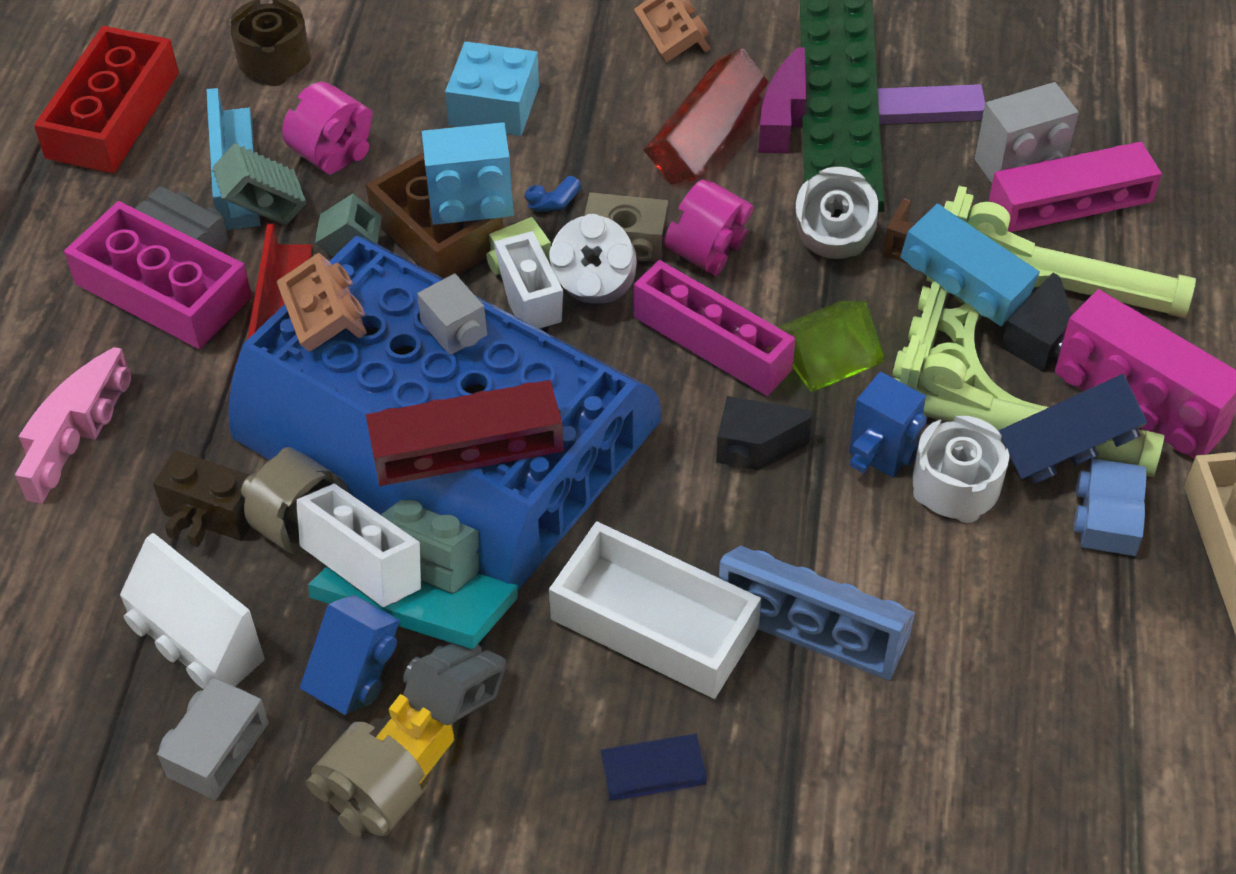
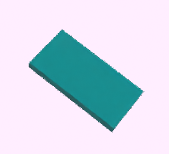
(452, 617)

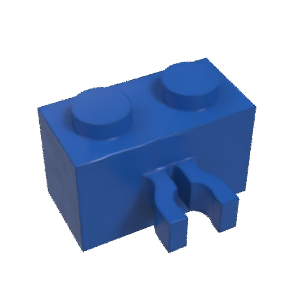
(886, 426)
(350, 654)

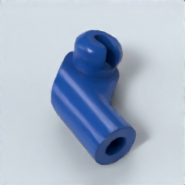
(554, 200)

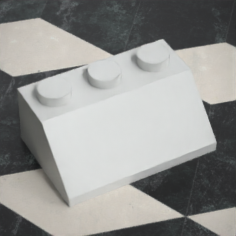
(189, 616)

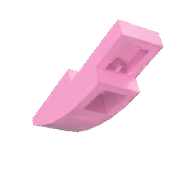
(72, 411)

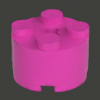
(328, 127)
(709, 226)

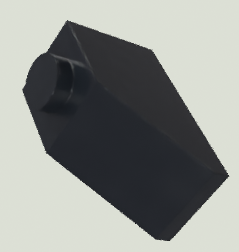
(1039, 325)
(760, 432)

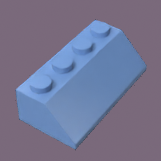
(821, 612)

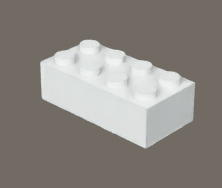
(655, 609)

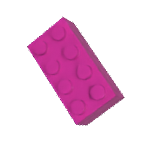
(159, 274)
(1174, 382)

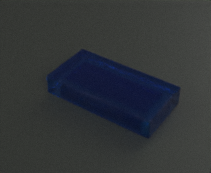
(653, 767)

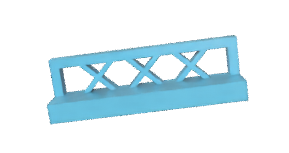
(226, 129)

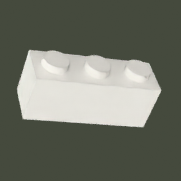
(359, 544)

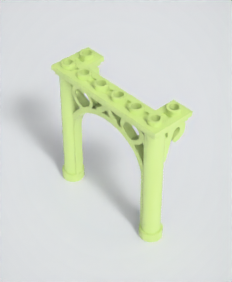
(952, 368)

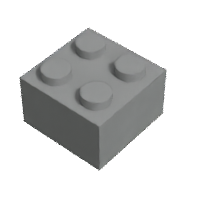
(1025, 129)

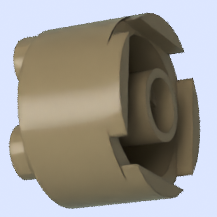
(274, 492)
(367, 780)

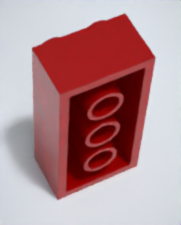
(107, 99)

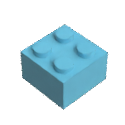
(492, 87)
(468, 173)

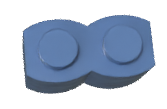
(1111, 506)

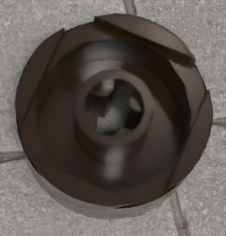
(270, 40)

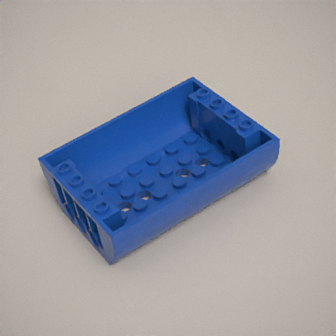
(321, 399)

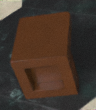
(897, 231)

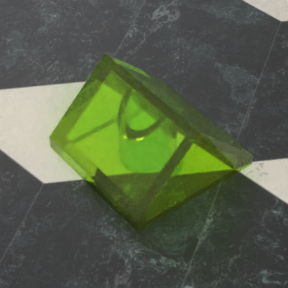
(834, 343)

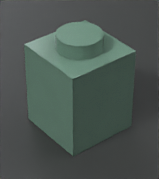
(344, 222)

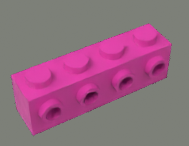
(1076, 186)
(714, 327)

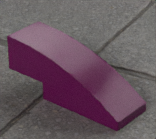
(783, 104)

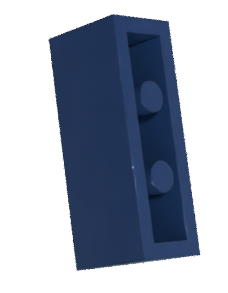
(1073, 429)

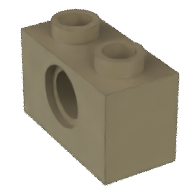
(641, 218)

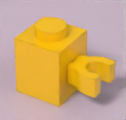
(417, 733)

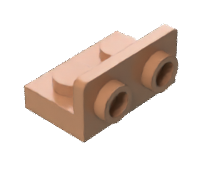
(672, 26)
(320, 302)

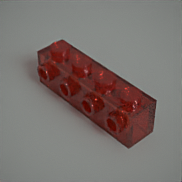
(707, 117)

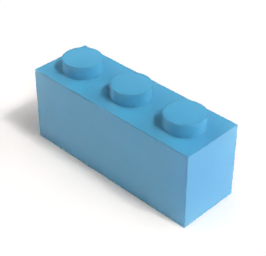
(969, 264)

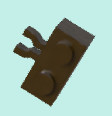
(203, 496)

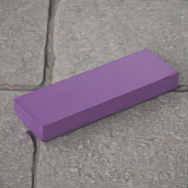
(931, 104)

